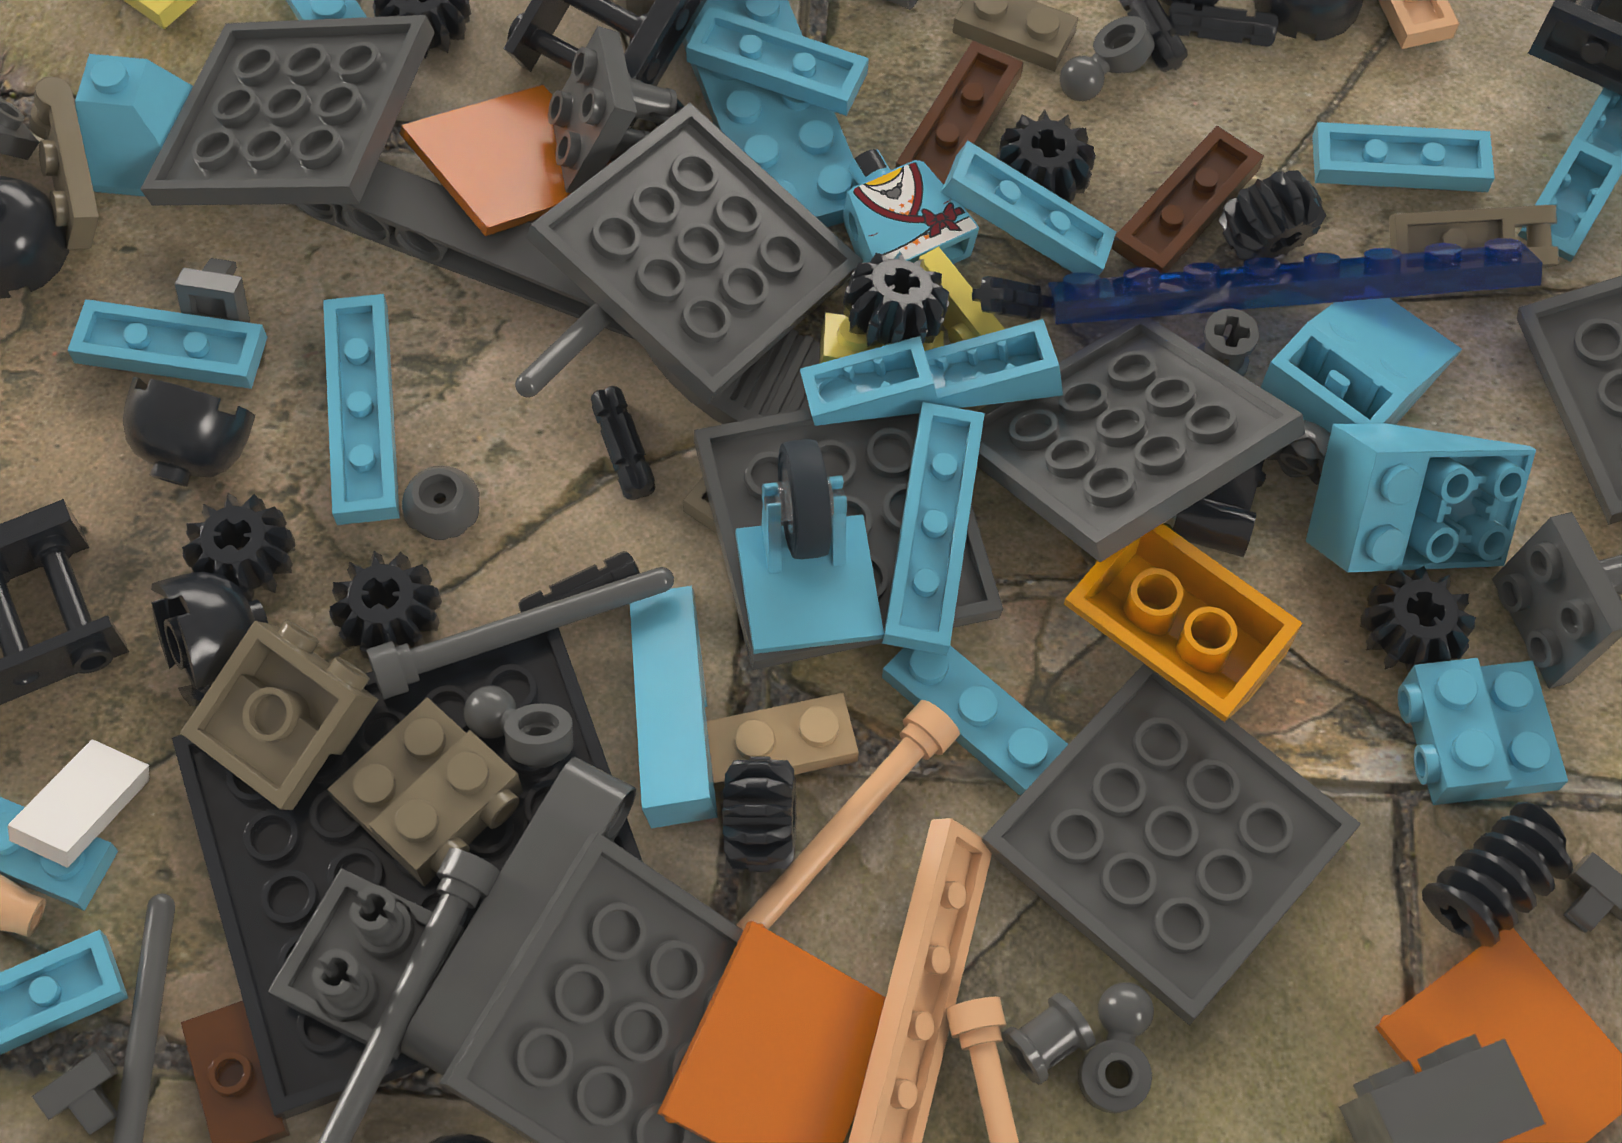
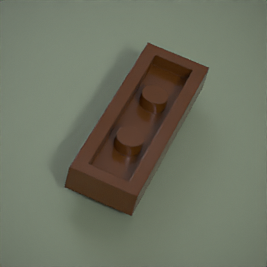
(963, 108)
(1187, 201)

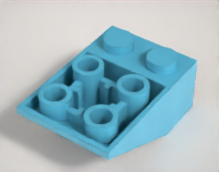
(1359, 364)
(1417, 498)

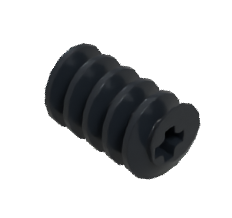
(1500, 875)

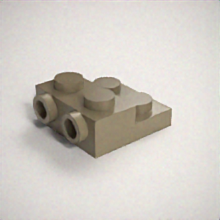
(279, 711)
(427, 790)

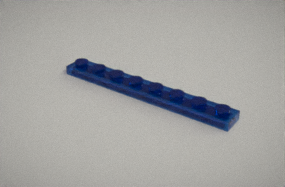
(1317, 280)

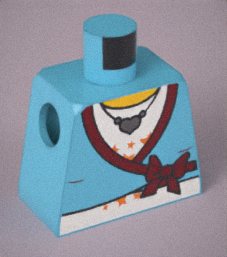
(904, 212)

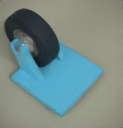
(815, 572)

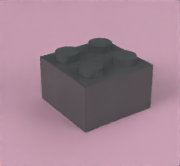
(1457, 1098)

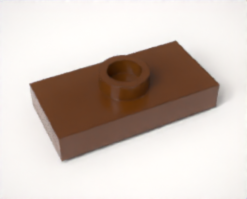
(231, 1078)

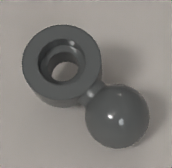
(1118, 48)
(533, 733)
(1126, 1014)

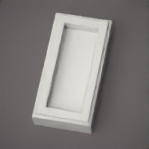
(78, 803)

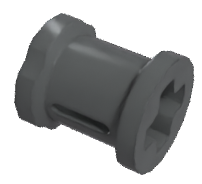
(1239, 343)
(1048, 1038)

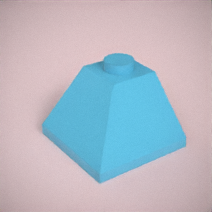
(124, 119)

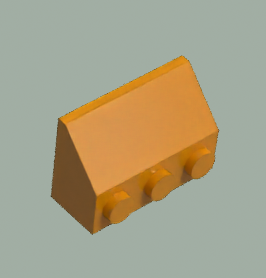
(1186, 619)

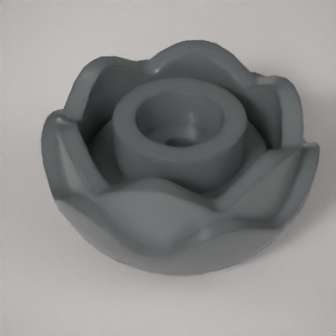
(1305, 454)
(443, 519)

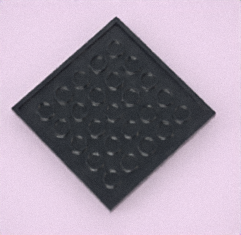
(278, 864)

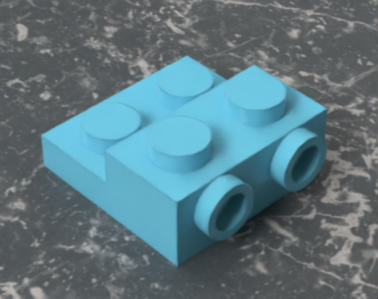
(1480, 730)

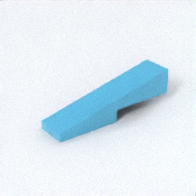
(1585, 175)
(901, 375)
(671, 710)

